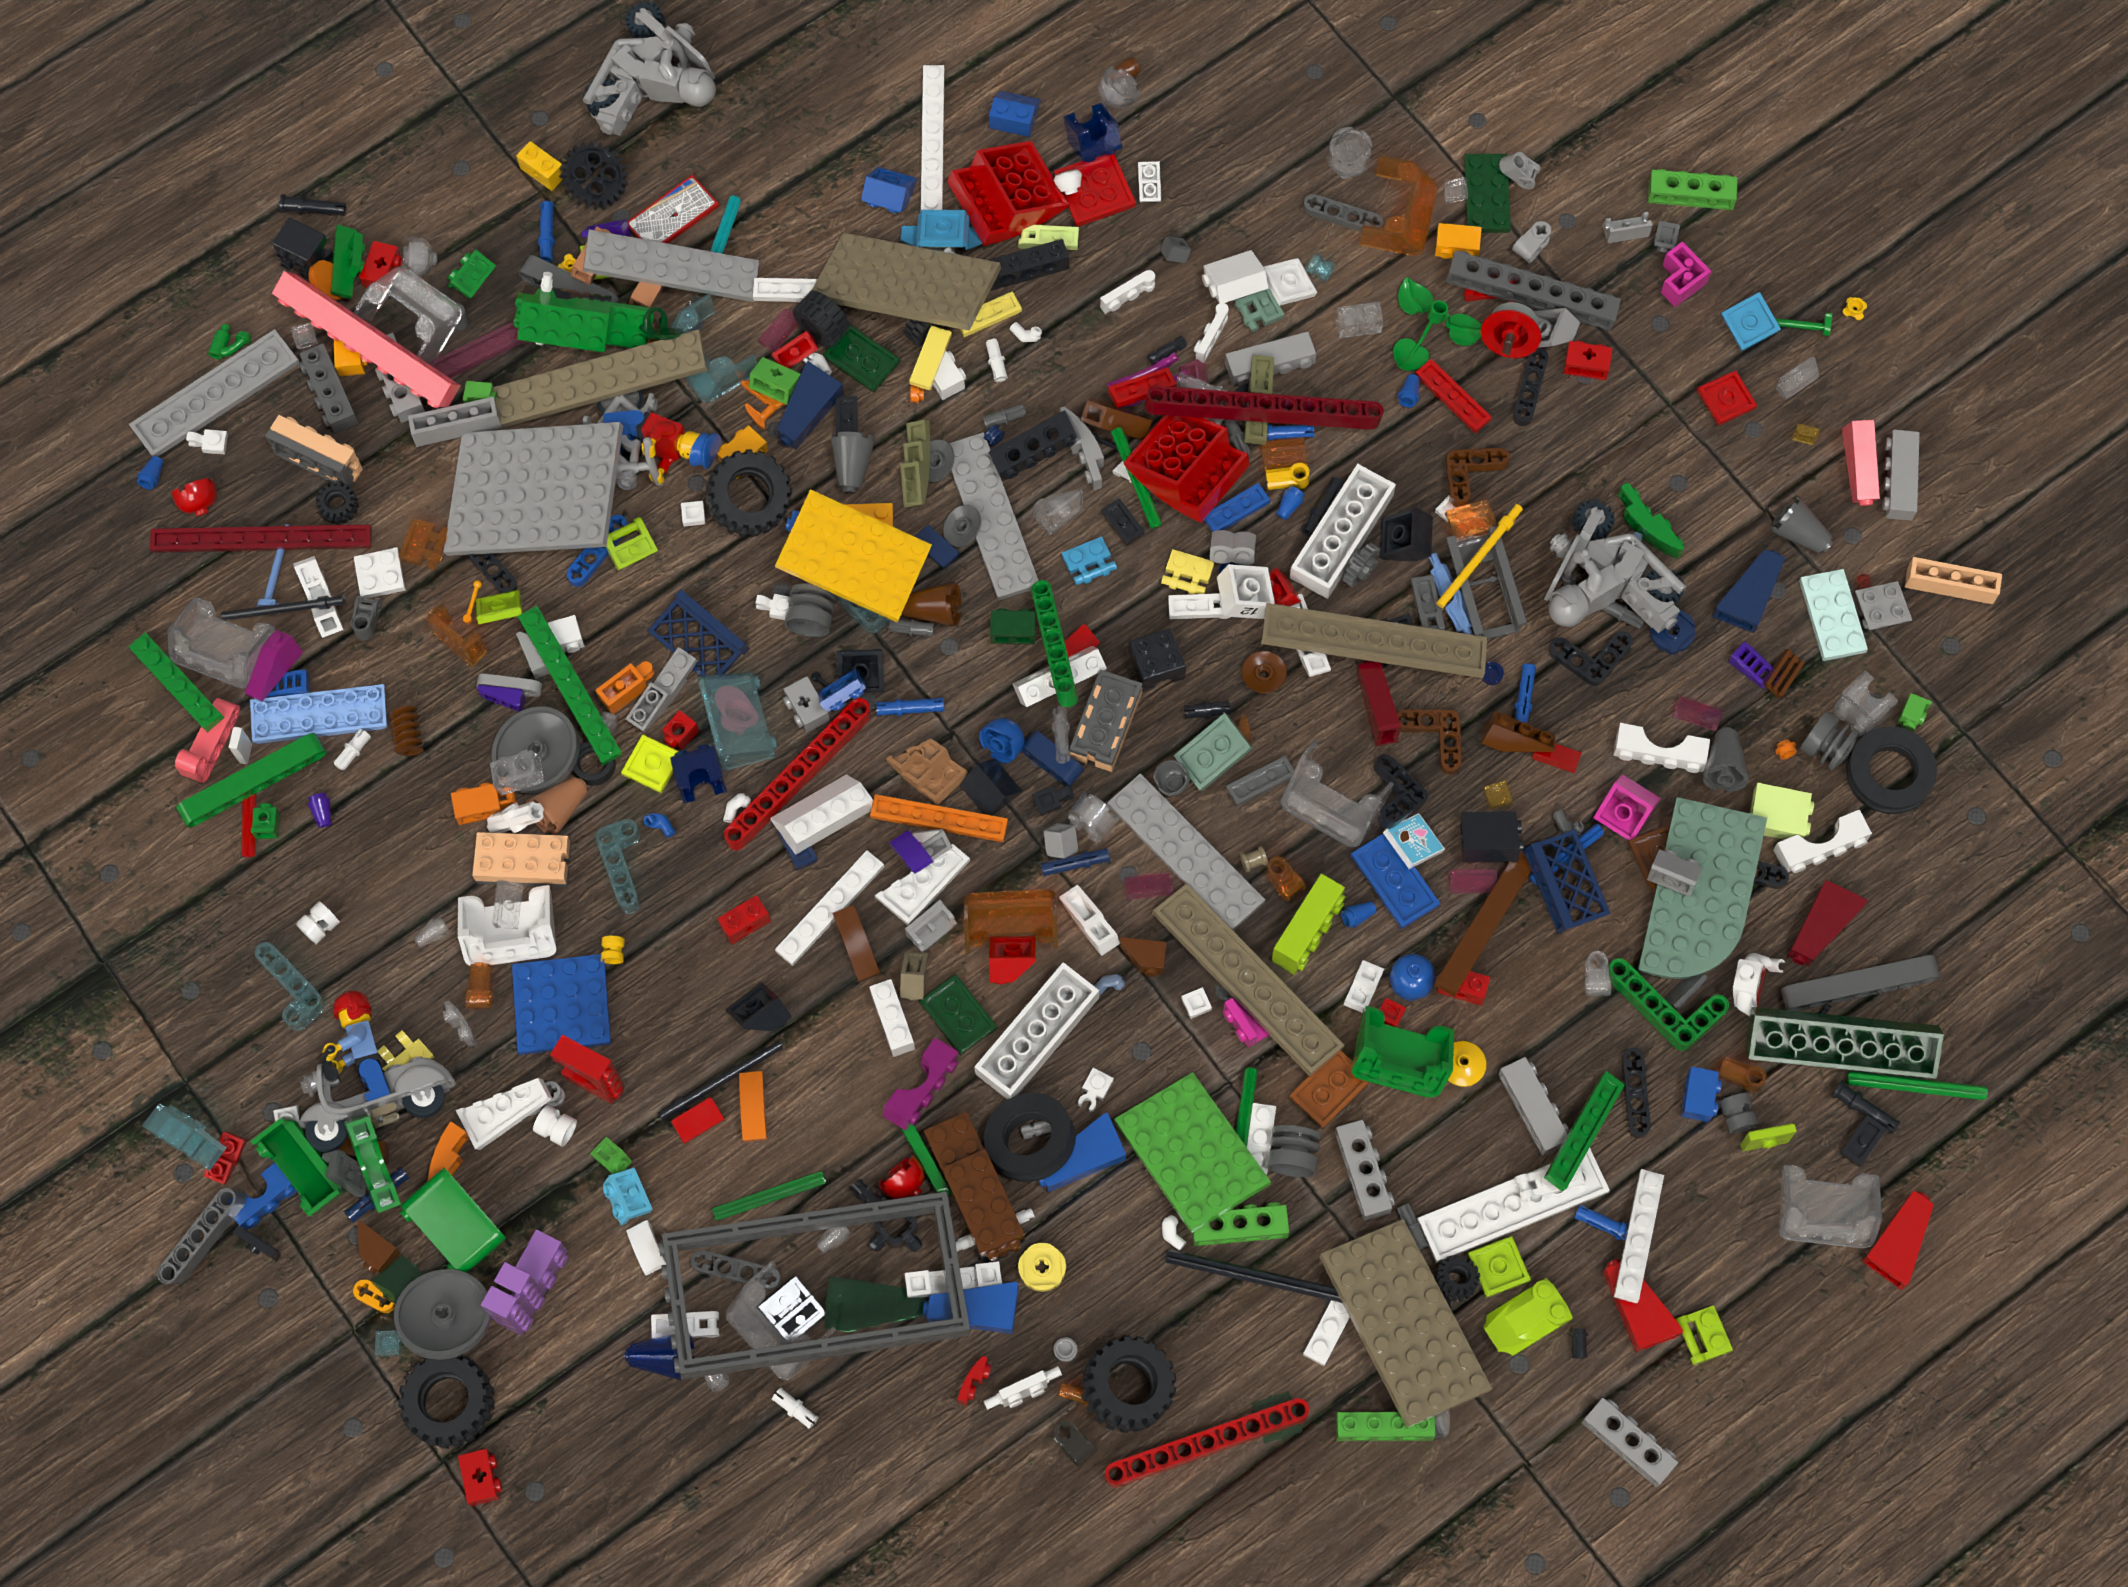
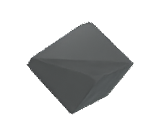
(1175, 249)

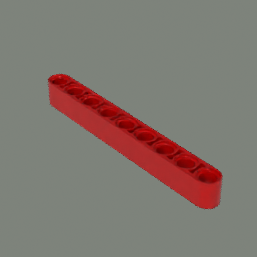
(793, 783)
(1216, 1434)

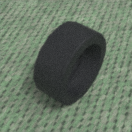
(597, 779)

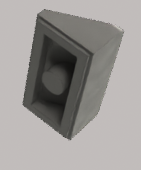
(1685, 990)

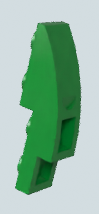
(1654, 529)

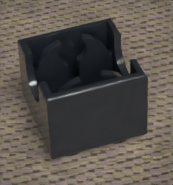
(300, 247)
(1157, 659)

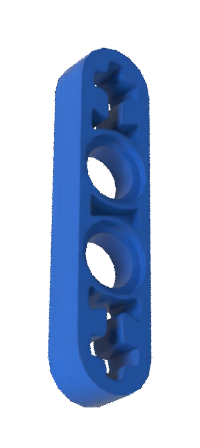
(600, 552)

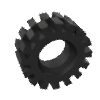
(917, 331)
(333, 492)
(1460, 1267)

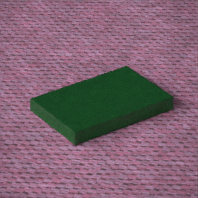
(862, 359)
(958, 1014)

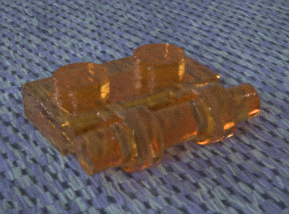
(417, 542)

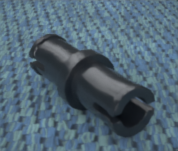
(1207, 709)

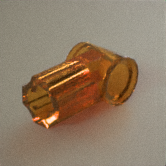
(479, 991)
(1740, 1072)

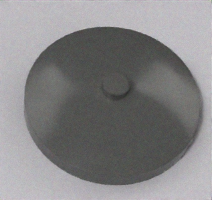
(548, 735)
(441, 1314)

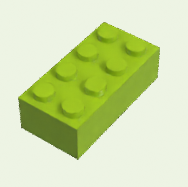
(1308, 924)

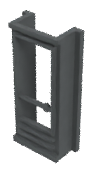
(1461, 554)

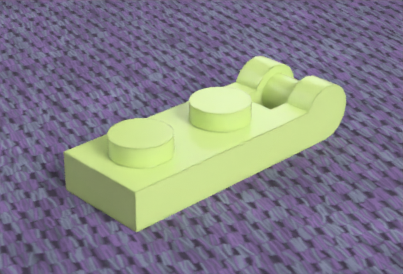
(1047, 234)

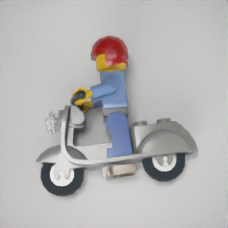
(413, 1086)

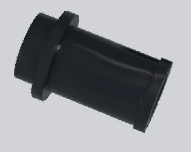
(1579, 1343)

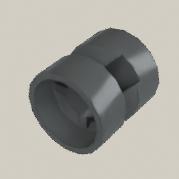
(1739, 1114)

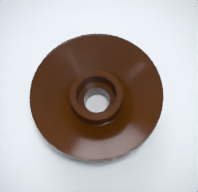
(1266, 663)

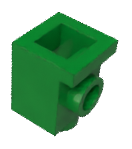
(270, 827)

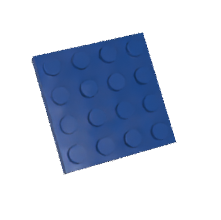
(561, 999)

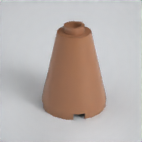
(559, 804)

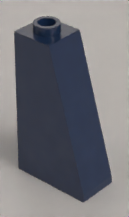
(808, 405)
(1749, 596)

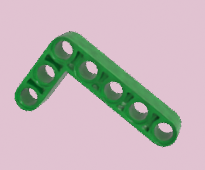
(1664, 1009)

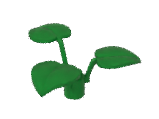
(1416, 298)

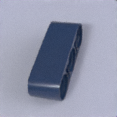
(1043, 753)

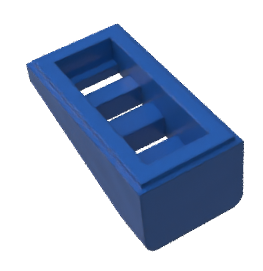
(302, 675)

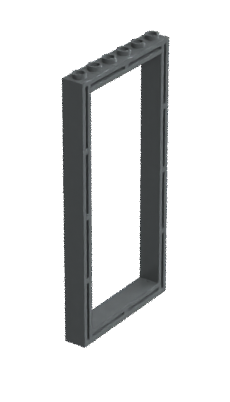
(805, 1222)

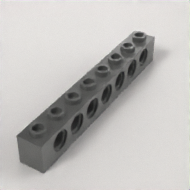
(1522, 293)

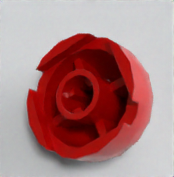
(196, 497)
(903, 1179)

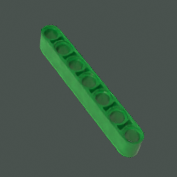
(1054, 643)
(251, 780)

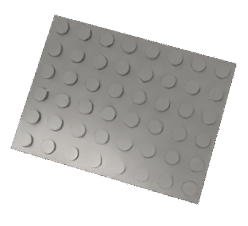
(534, 489)

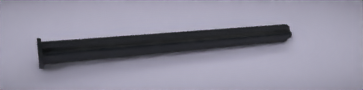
(1252, 1275)

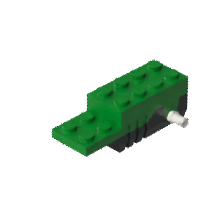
(576, 318)

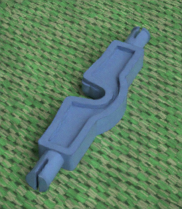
(1456, 608)

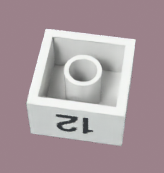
(1245, 591)

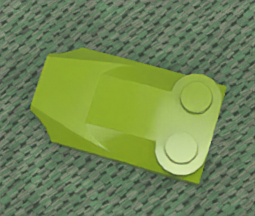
(1527, 1318)

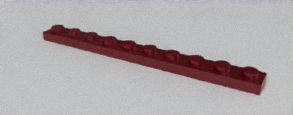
(261, 538)

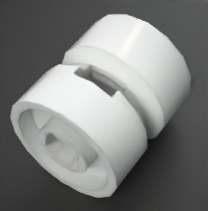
(310, 927)
(557, 1126)

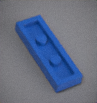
(1237, 508)

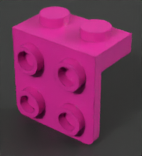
(1246, 1026)

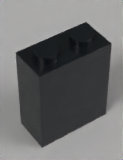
(1491, 836)

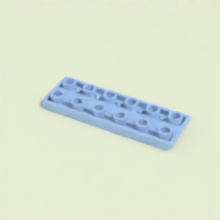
(318, 713)

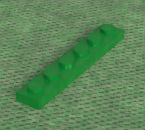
(176, 682)
(1584, 1131)

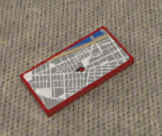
(673, 212)

